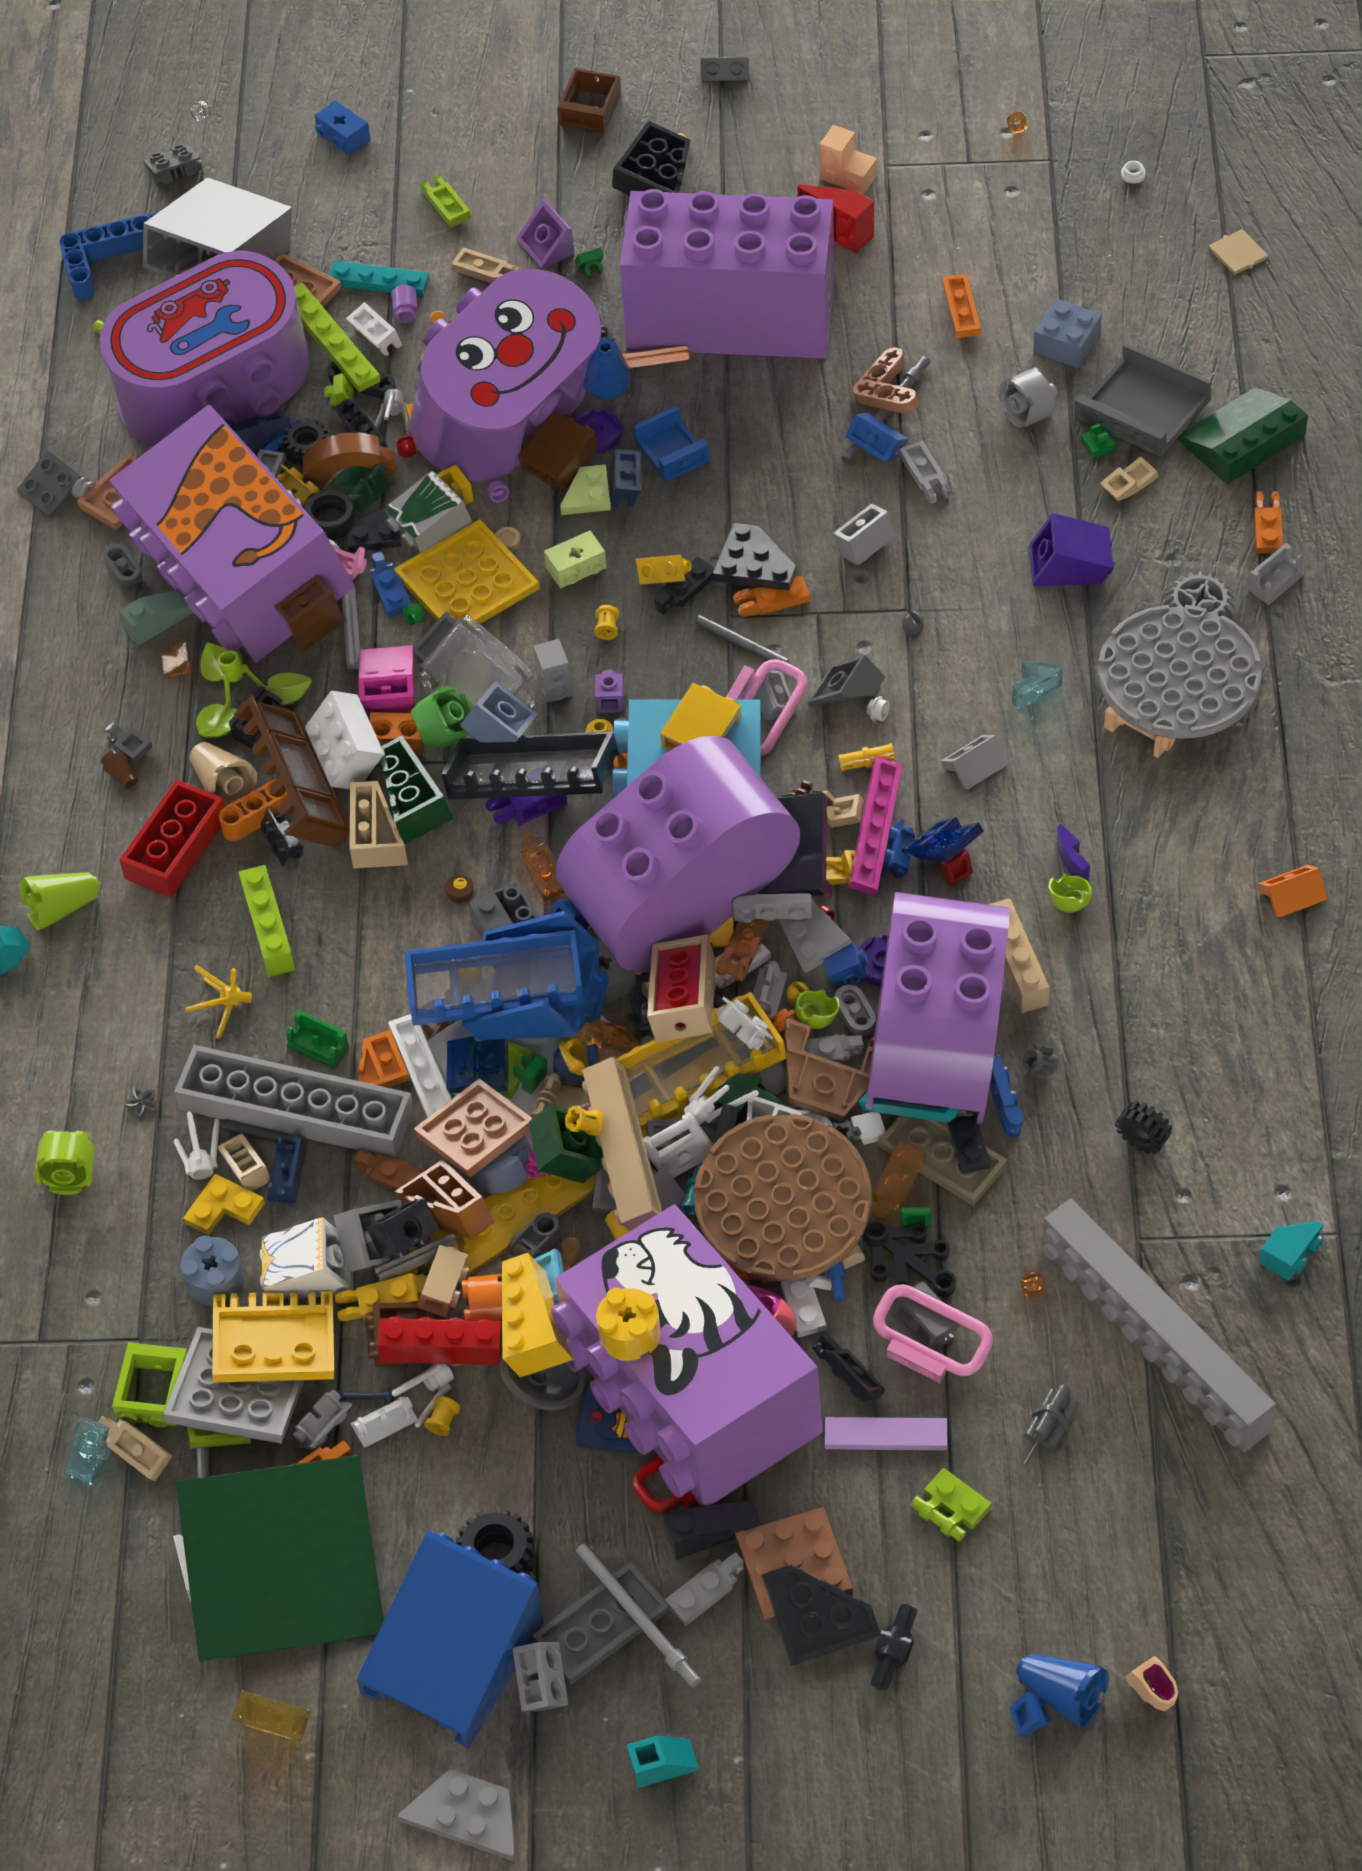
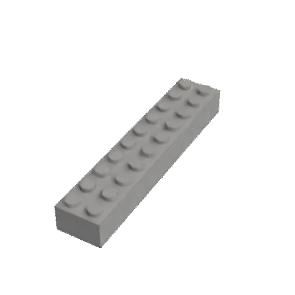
(1158, 1326)

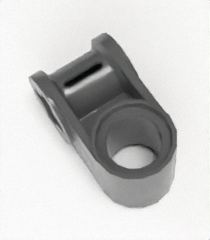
(533, 1240)

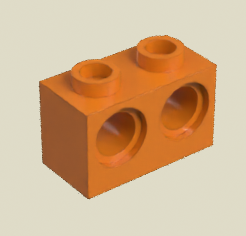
(393, 725)

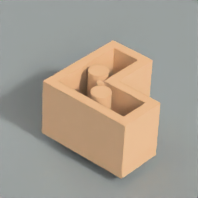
(843, 164)

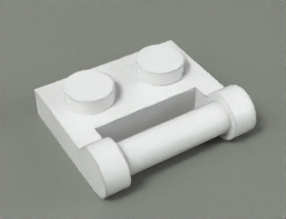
(683, 1153)

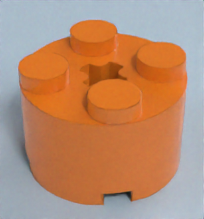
(483, 1297)

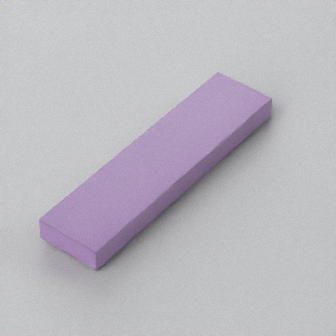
(885, 1433)

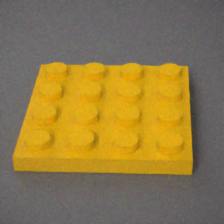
(467, 575)

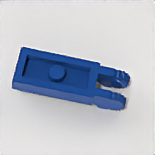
(1005, 1099)

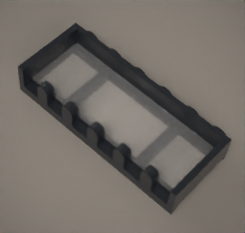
(530, 766)

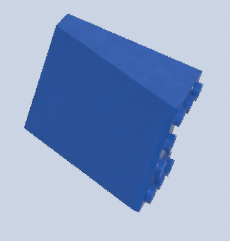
(452, 1635)

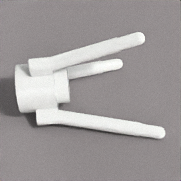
(703, 1107)
(199, 1164)
(434, 1378)

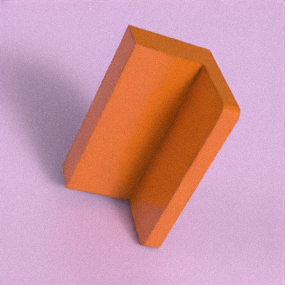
(1294, 890)

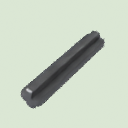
(415, 1258)

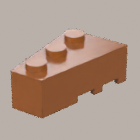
(450, 1199)

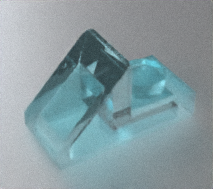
(1036, 682)
(87, 1451)

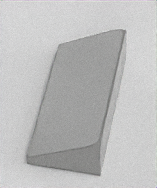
(773, 695)

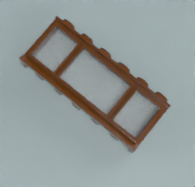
(300, 773)

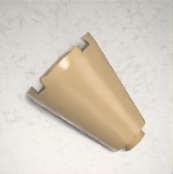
(223, 772)

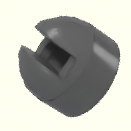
(909, 624)

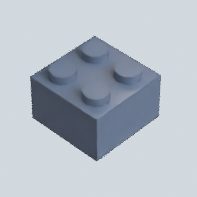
(1067, 333)

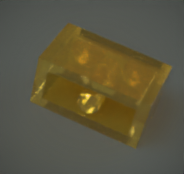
(271, 1716)

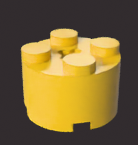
(628, 1323)

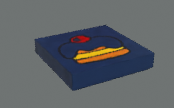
(602, 1429)

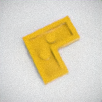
(222, 1198)

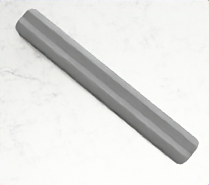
(351, 630)

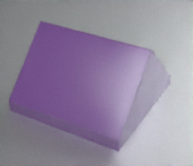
(546, 236)

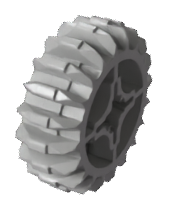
(1203, 593)

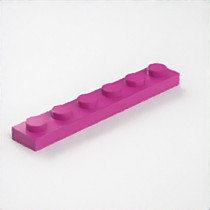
(875, 826)

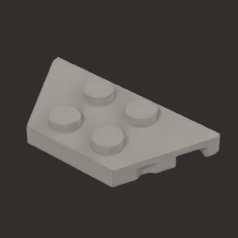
(465, 1812)

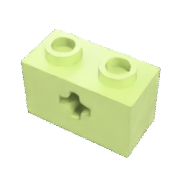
(575, 559)

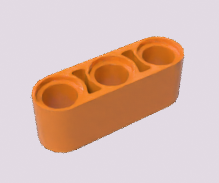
(246, 813)

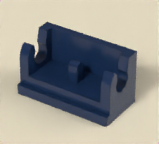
(625, 476)
(286, 1171)

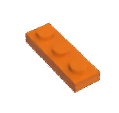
(961, 306)

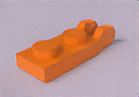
(1268, 524)
(767, 600)

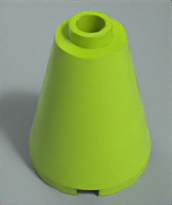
(56, 896)

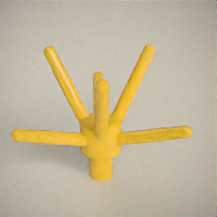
(229, 996)

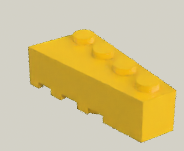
(528, 1330)

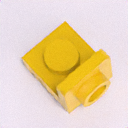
(458, 483)

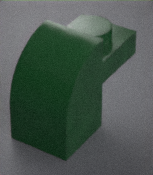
(741, 1085)

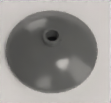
(545, 1389)

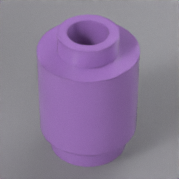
(404, 303)

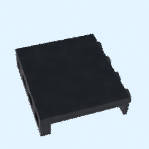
(808, 867)

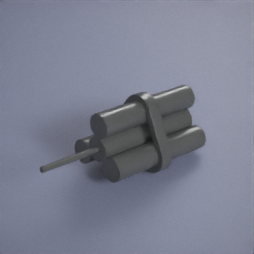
(1051, 1419)

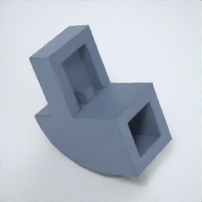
(505, 1171)

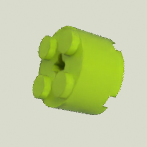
(65, 1161)

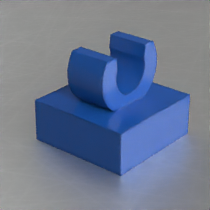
(1028, 1714)

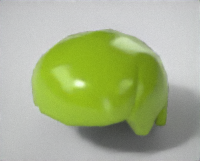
(1070, 893)
(816, 1008)

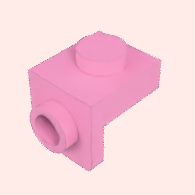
(352, 563)

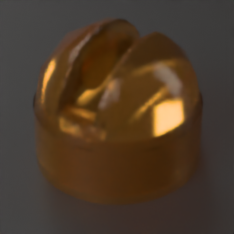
(1014, 117)
(1035, 1286)

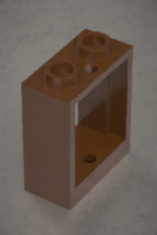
(586, 116)

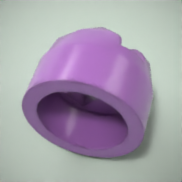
(497, 491)

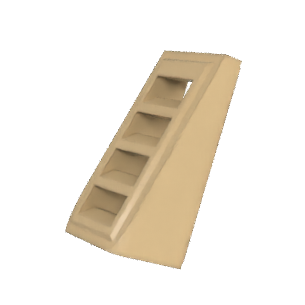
(251, 1177)

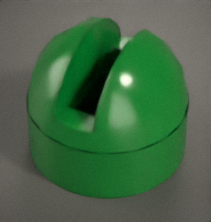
(413, 613)

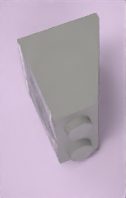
(427, 513)

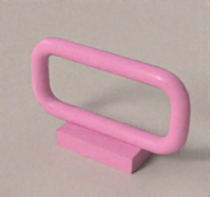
(748, 684)
(919, 1357)

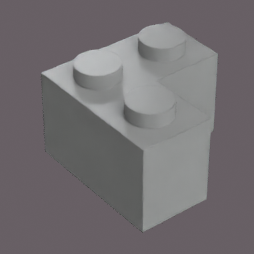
(354, 1238)

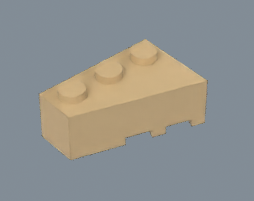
(372, 829)

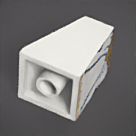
(304, 1260)

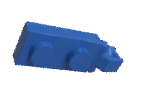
(388, 586)

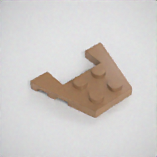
(819, 1082)

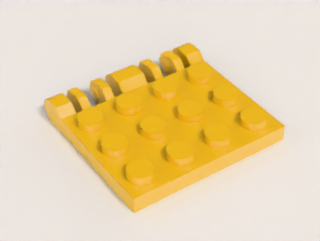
(273, 1338)

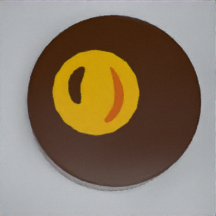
(459, 888)

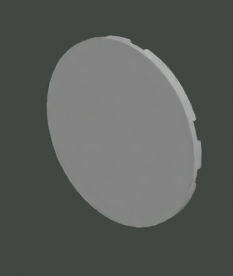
(1179, 671)

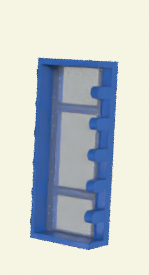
(492, 976)

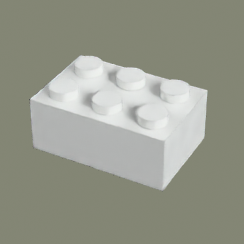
(344, 739)

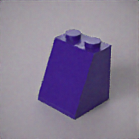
(1070, 552)

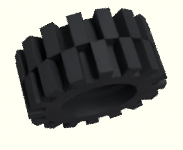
(299, 433)
(1143, 1127)

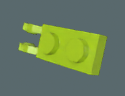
(446, 201)

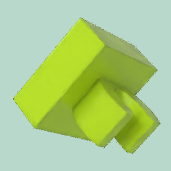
(339, 391)

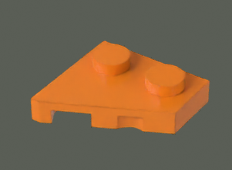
(382, 1061)

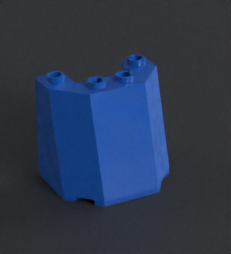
(539, 1018)

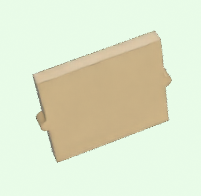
(1238, 251)

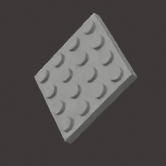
(234, 1408)

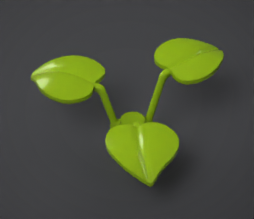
(227, 665)

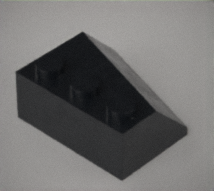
(652, 161)

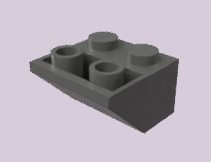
(502, 908)

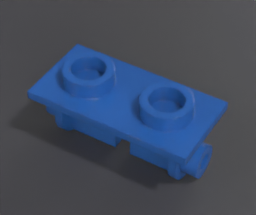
(894, 858)

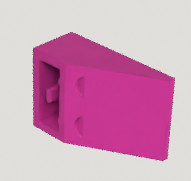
(387, 680)

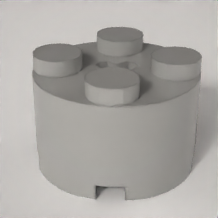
(1028, 398)

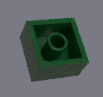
(561, 1151)

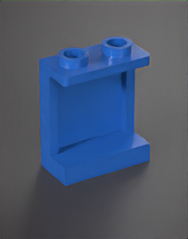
(670, 444)

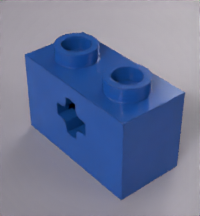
(342, 127)

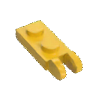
(394, 1290)

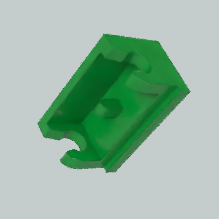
(317, 1039)

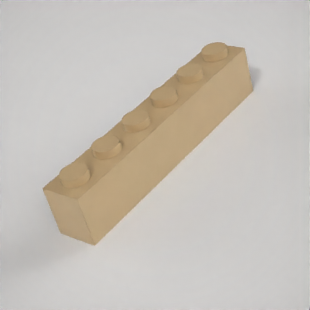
(622, 1144)

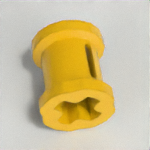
(606, 622)
(584, 1120)
(442, 1416)

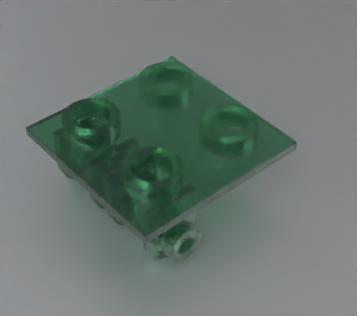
(361, 485)

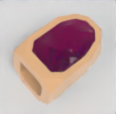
(1154, 1684)

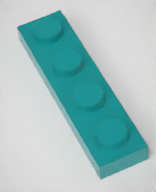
(378, 277)
(910, 1109)

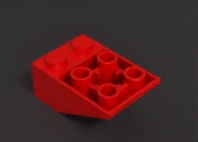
(851, 214)

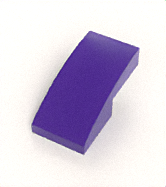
(1068, 849)

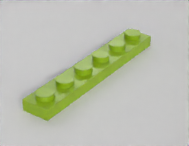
(335, 341)

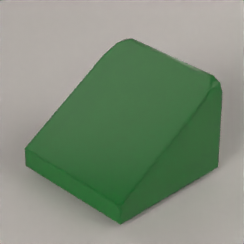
(914, 1215)

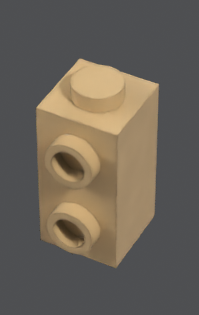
(442, 1281)

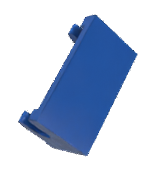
(875, 436)

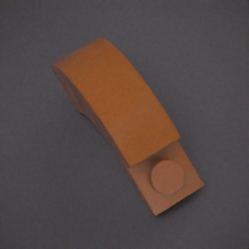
(345, 451)

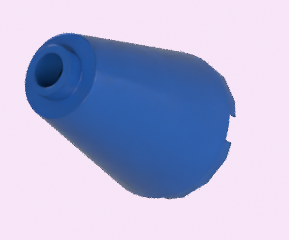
(607, 371)
(1065, 1685)

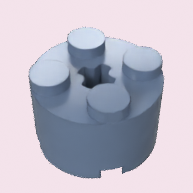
(211, 1268)

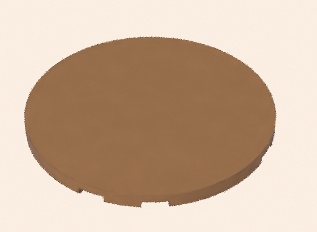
(783, 1197)

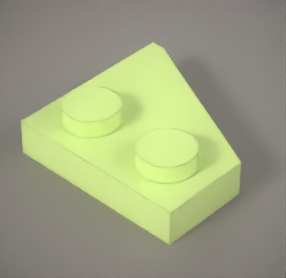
(587, 492)

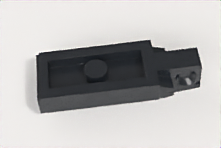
(683, 591)
(968, 1142)
(848, 1368)

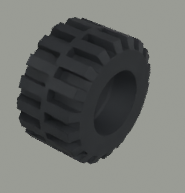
(504, 1529)

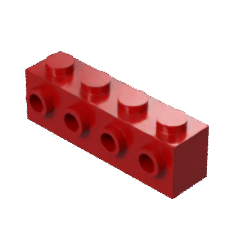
(439, 1341)

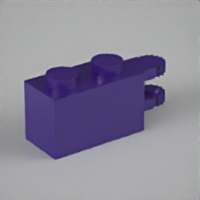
(523, 808)

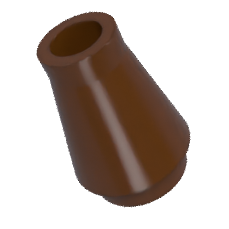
(118, 767)

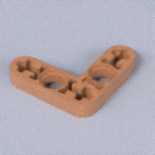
(871, 389)

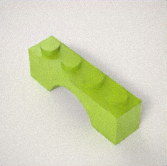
(266, 921)

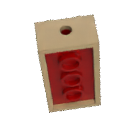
(681, 988)

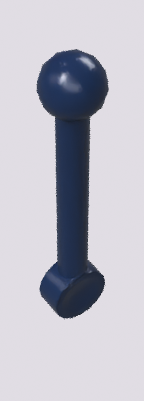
(387, 1396)

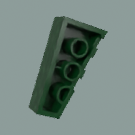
(412, 792)

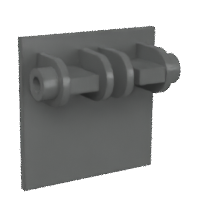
(179, 156)
(48, 483)

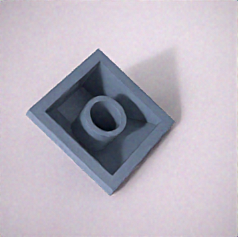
(498, 716)

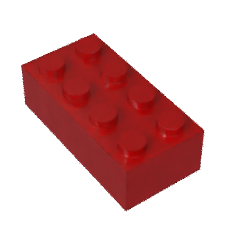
(172, 838)

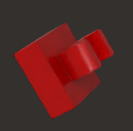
(957, 868)

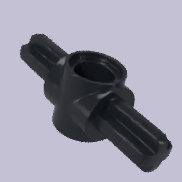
(894, 1646)

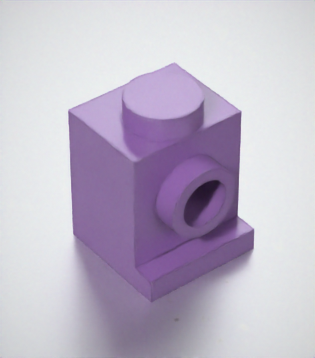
(609, 686)

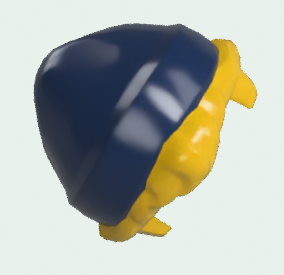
(570, 1060)

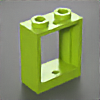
(152, 1358)

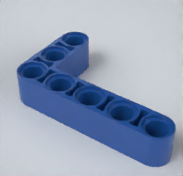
(97, 244)

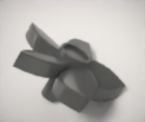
(142, 1102)

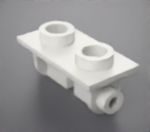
(752, 1029)
(384, 1421)

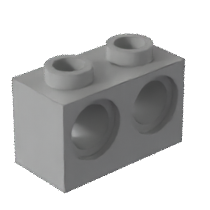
(552, 670)
(540, 1676)

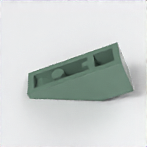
(153, 615)

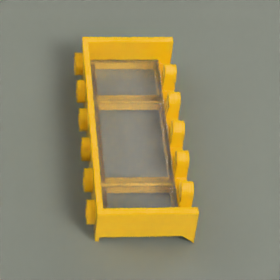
(671, 1071)

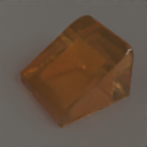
(176, 660)

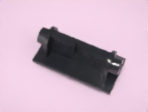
(283, 846)

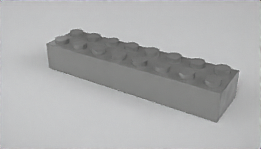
(294, 1101)

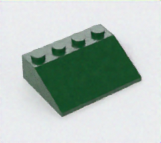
(1245, 433)

